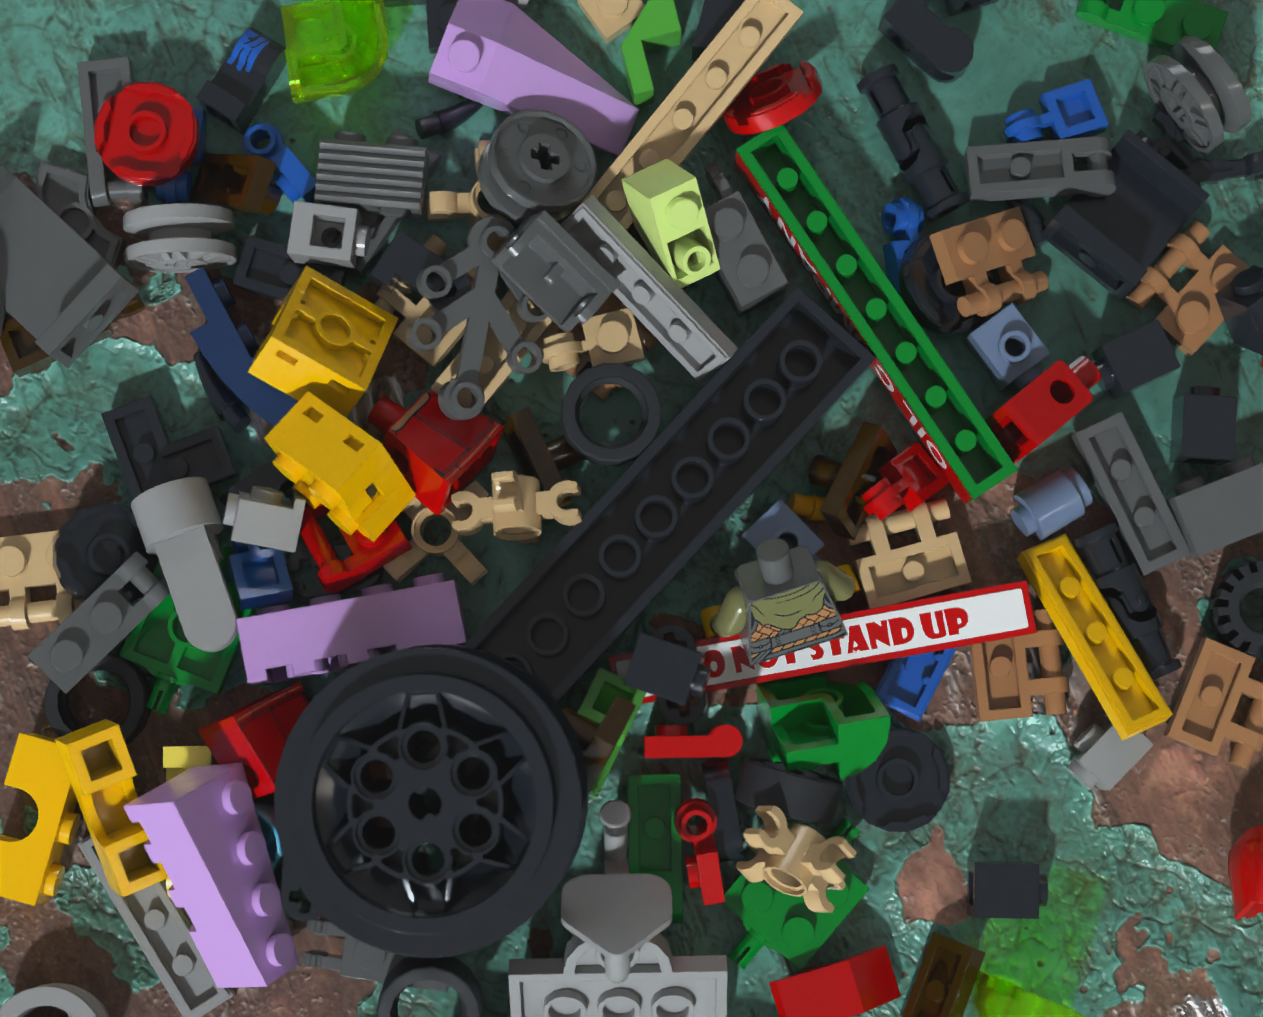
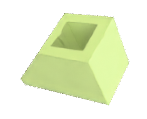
(672, 221)

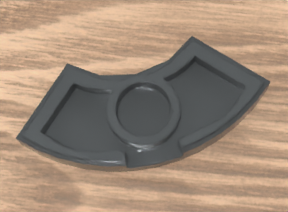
(70, 198)

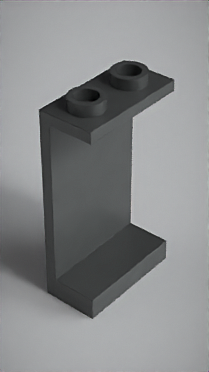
(53, 276)

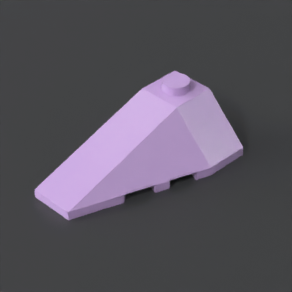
(515, 65)

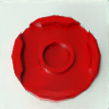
(773, 98)
(147, 134)

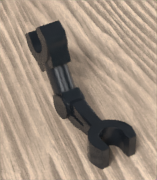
(1205, 171)

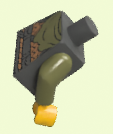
(782, 602)

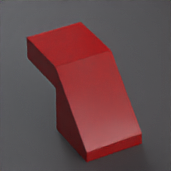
(838, 987)

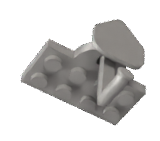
(617, 955)

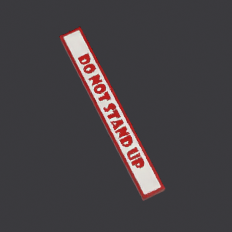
(875, 637)

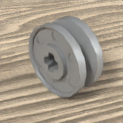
(179, 238)

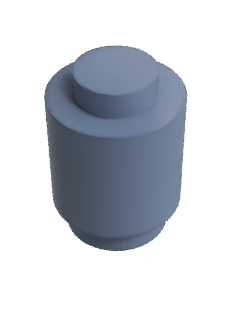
(1050, 503)

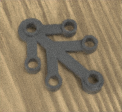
(481, 310)

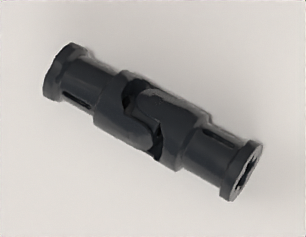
(901, 115)
(1118, 575)

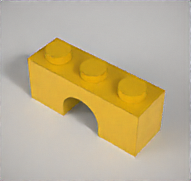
(103, 784)
(31, 865)

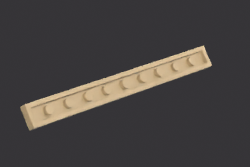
(669, 134)

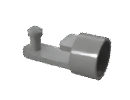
(182, 529)

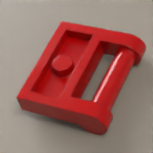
(366, 557)
(673, 742)

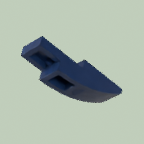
(231, 348)

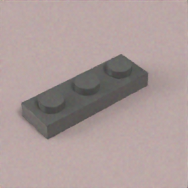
(1131, 494)

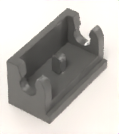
(554, 271)

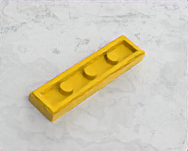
(1094, 637)

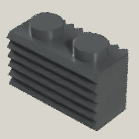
(373, 176)

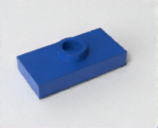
(911, 681)

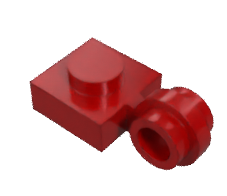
(906, 480)
(703, 867)

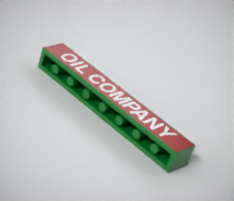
(873, 313)

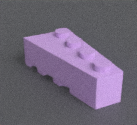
(342, 633)
(219, 872)

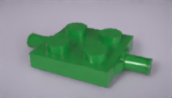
(167, 654)
(785, 920)

